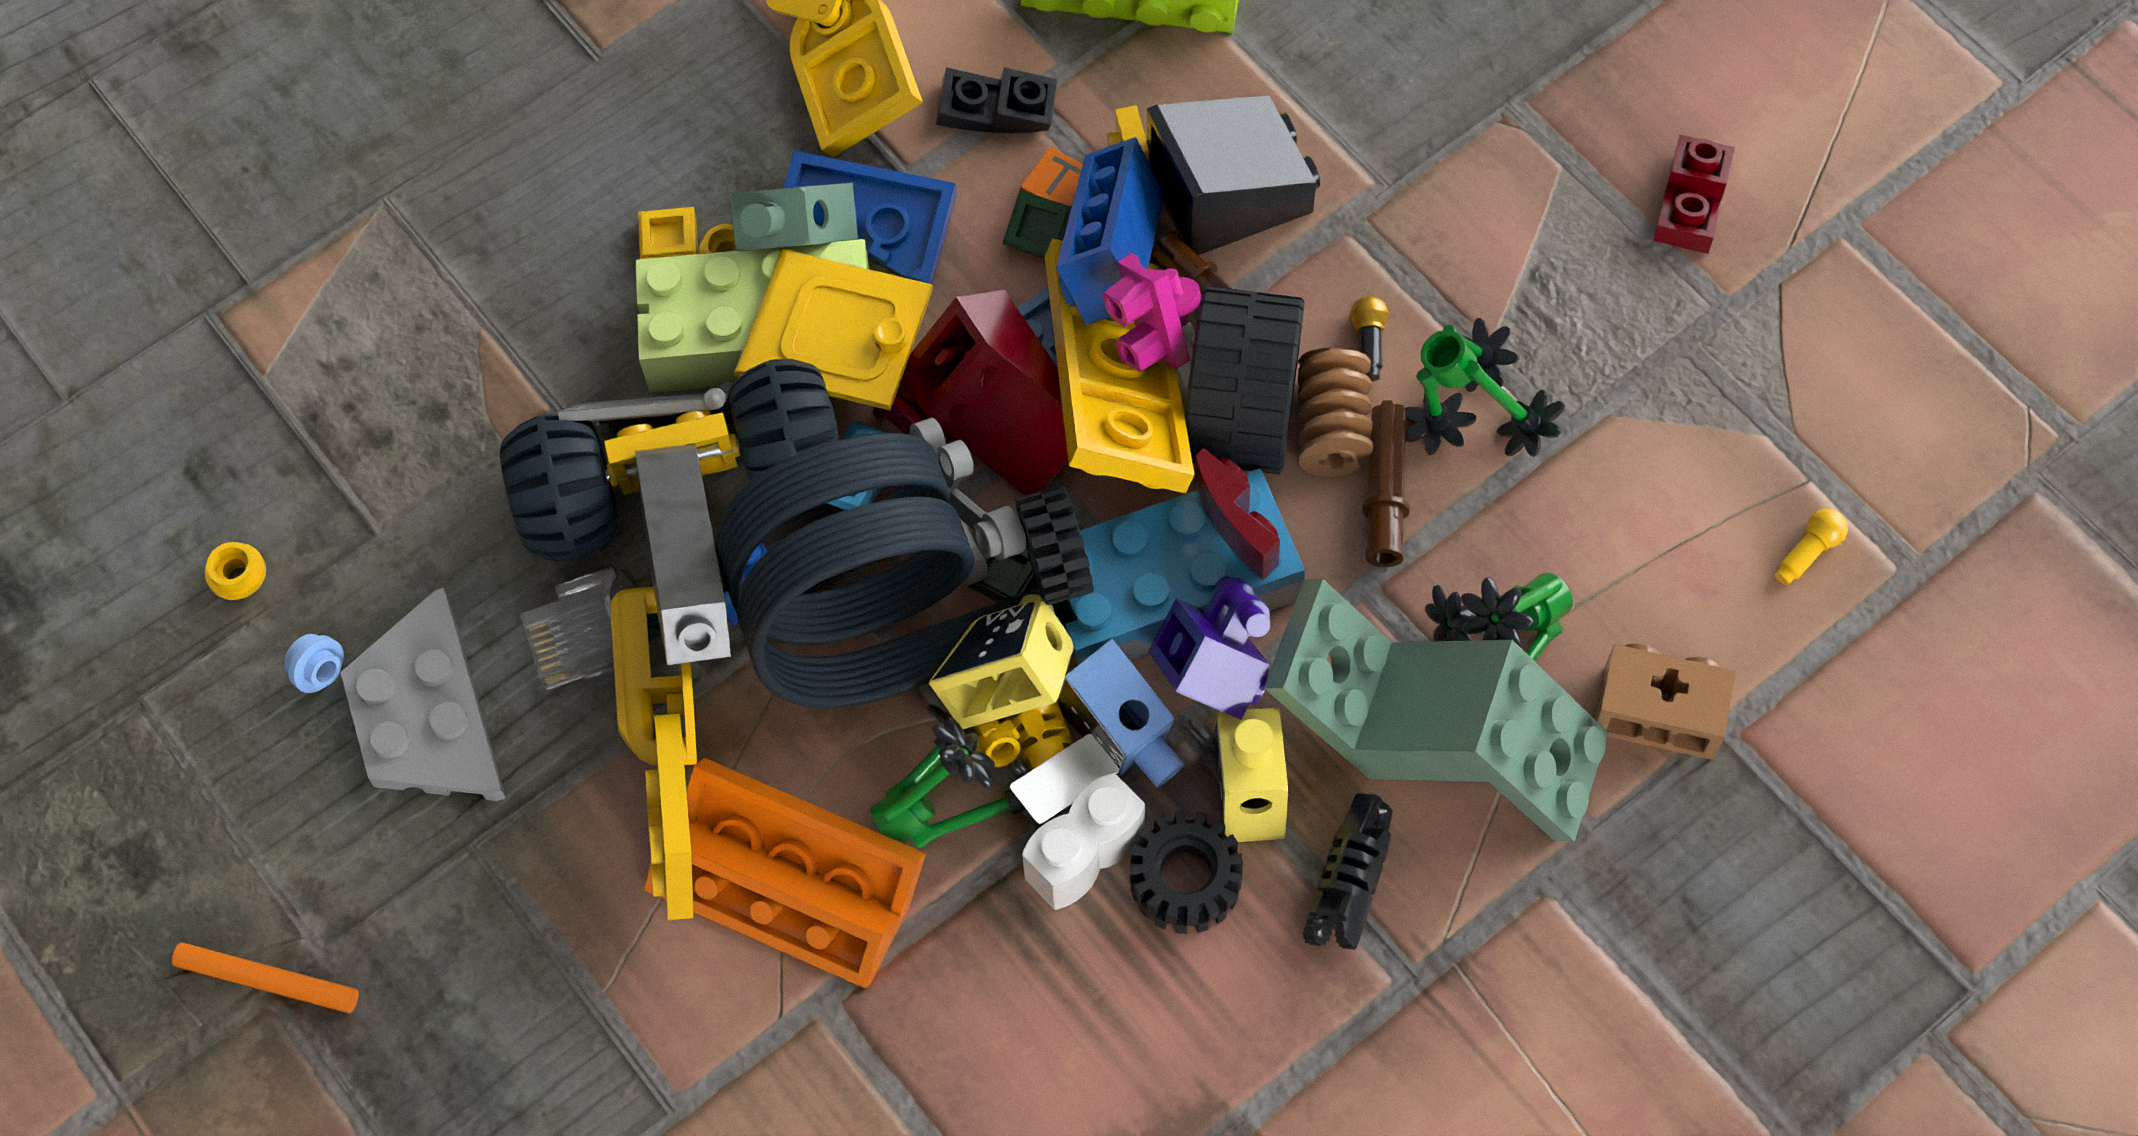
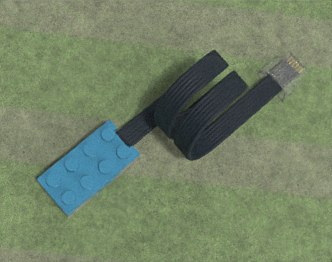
(1134, 563)

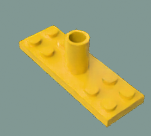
(1112, 414)

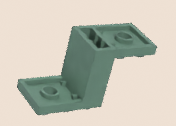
(1438, 710)

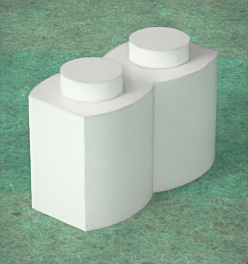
(1072, 848)

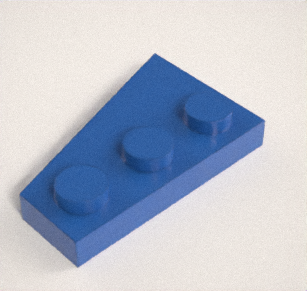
(896, 211)

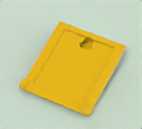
(833, 319)

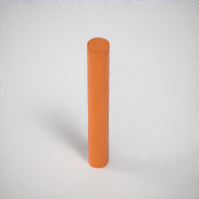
(265, 977)

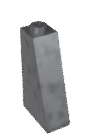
(682, 555)

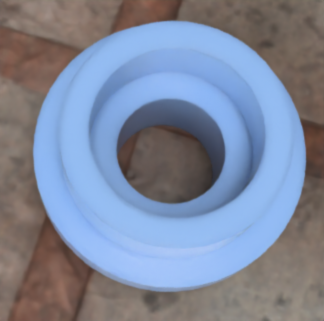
(313, 662)

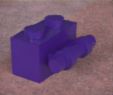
(1210, 650)

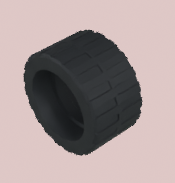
(1243, 376)

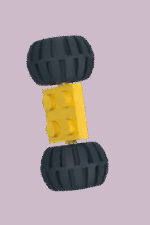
(565, 488)

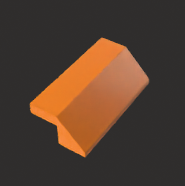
(795, 873)

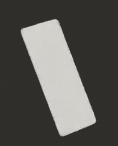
(1062, 778)

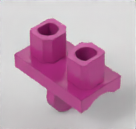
(1158, 306)

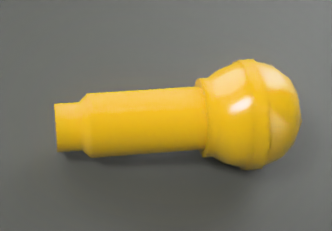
(1823, 531)

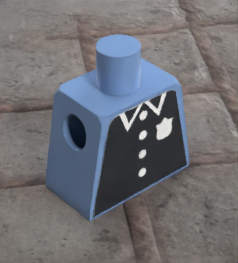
(1111, 694)

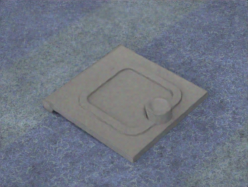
(646, 407)

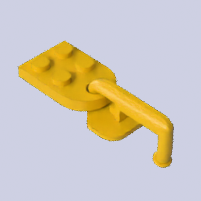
(850, 72)
(658, 743)

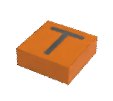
(1054, 177)

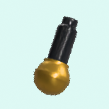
(1369, 318)

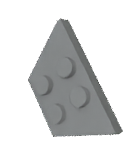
(420, 708)

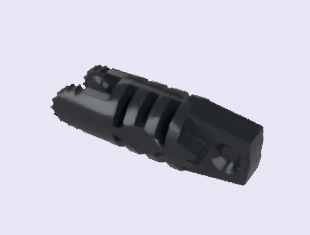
(1350, 874)

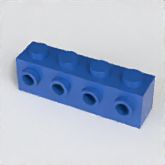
(1109, 219)

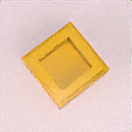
(668, 233)

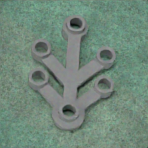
(996, 532)

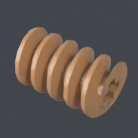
(1333, 411)

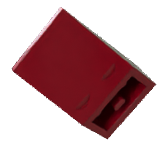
(992, 388)

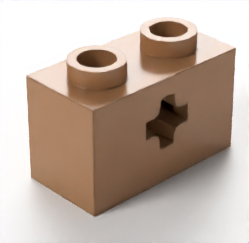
(1696, 706)

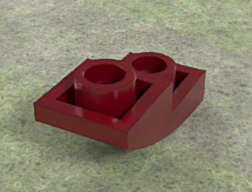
(1694, 194)
(1227, 501)

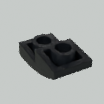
(1004, 105)

